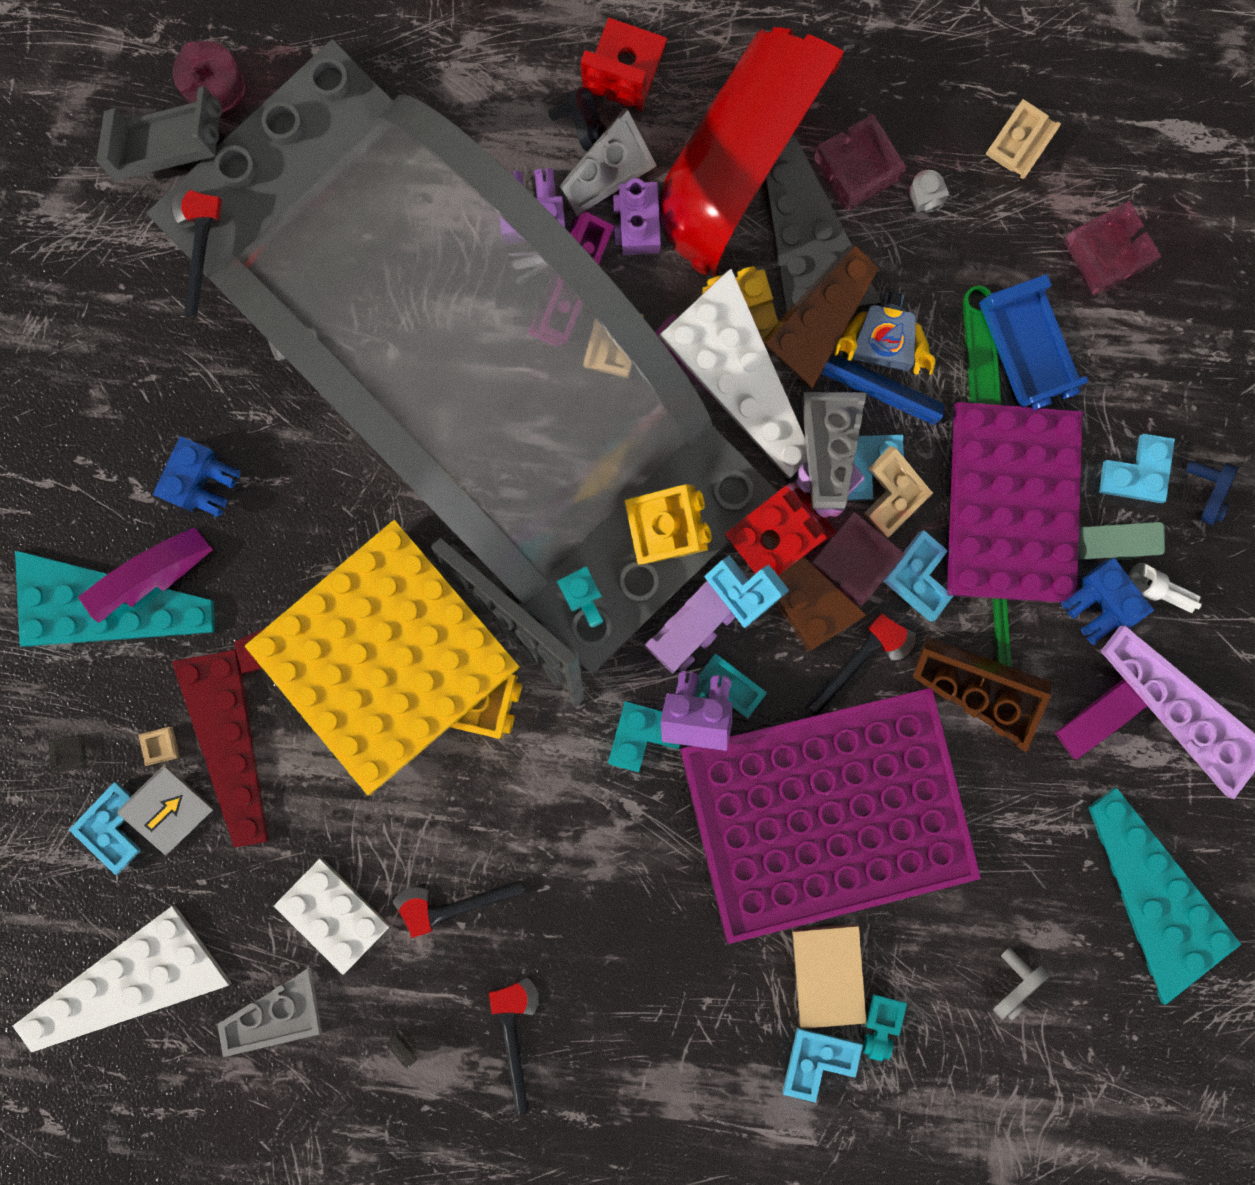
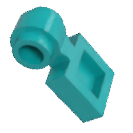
(885, 1017)

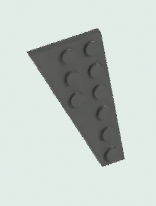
(804, 226)
(534, 639)

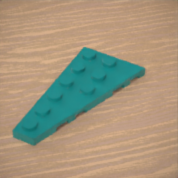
(54, 614)
(1167, 911)

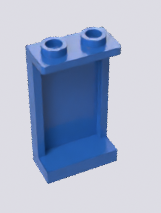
(1031, 343)

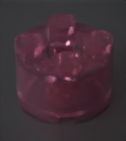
(209, 66)

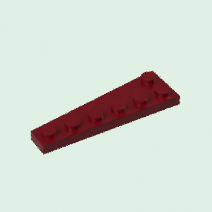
(220, 718)

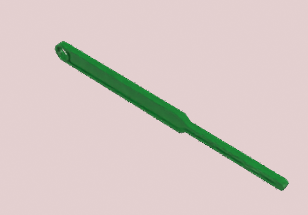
(985, 389)

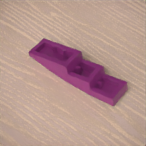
(141, 574)
(1100, 719)

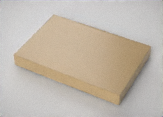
(829, 976)

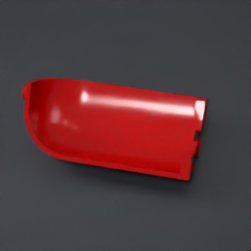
(741, 141)

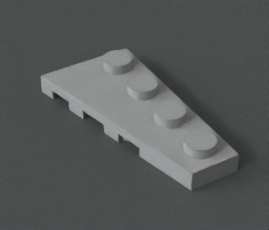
(831, 439)

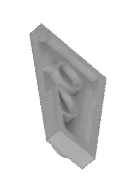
(611, 161)
(275, 1019)

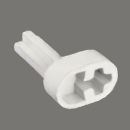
(1162, 588)

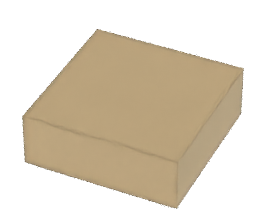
(159, 746)

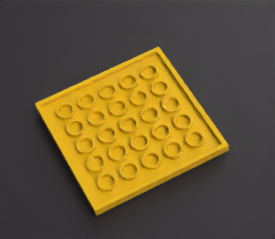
(381, 657)

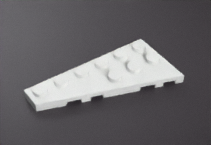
(730, 360)
(143, 974)

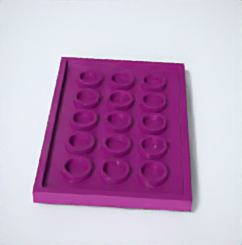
(1014, 503)

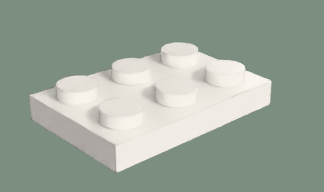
(332, 916)

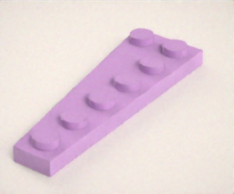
(1195, 719)

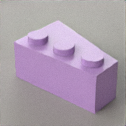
(690, 629)

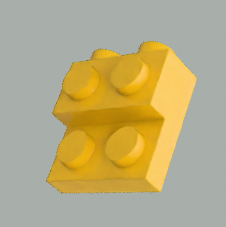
(757, 297)
(668, 524)
(492, 714)

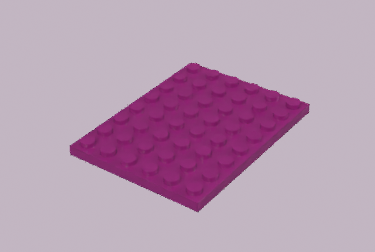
(830, 815)

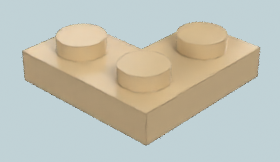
(903, 492)

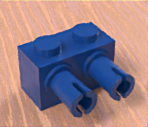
(187, 474)
(1113, 594)

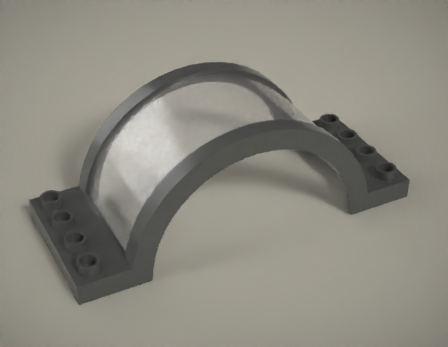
(464, 341)

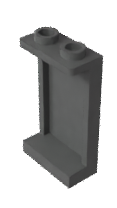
(159, 138)

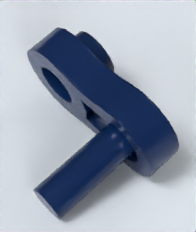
(1216, 507)

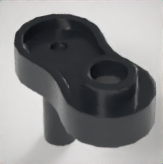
(583, 110)

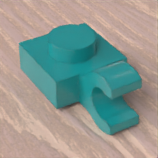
(581, 592)

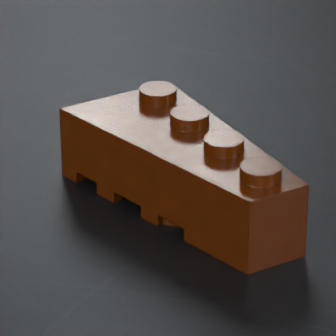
(818, 319)
(813, 603)
(986, 689)

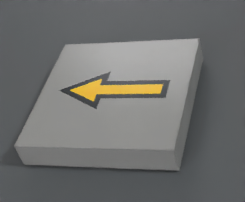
(165, 809)

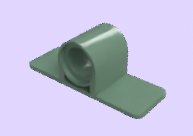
(1121, 541)

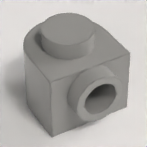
(928, 191)

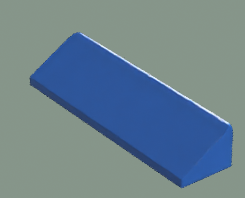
(884, 389)

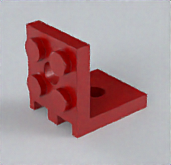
(618, 81)
(792, 517)

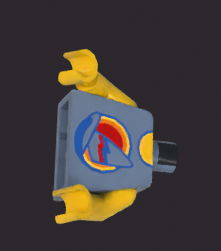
(887, 337)

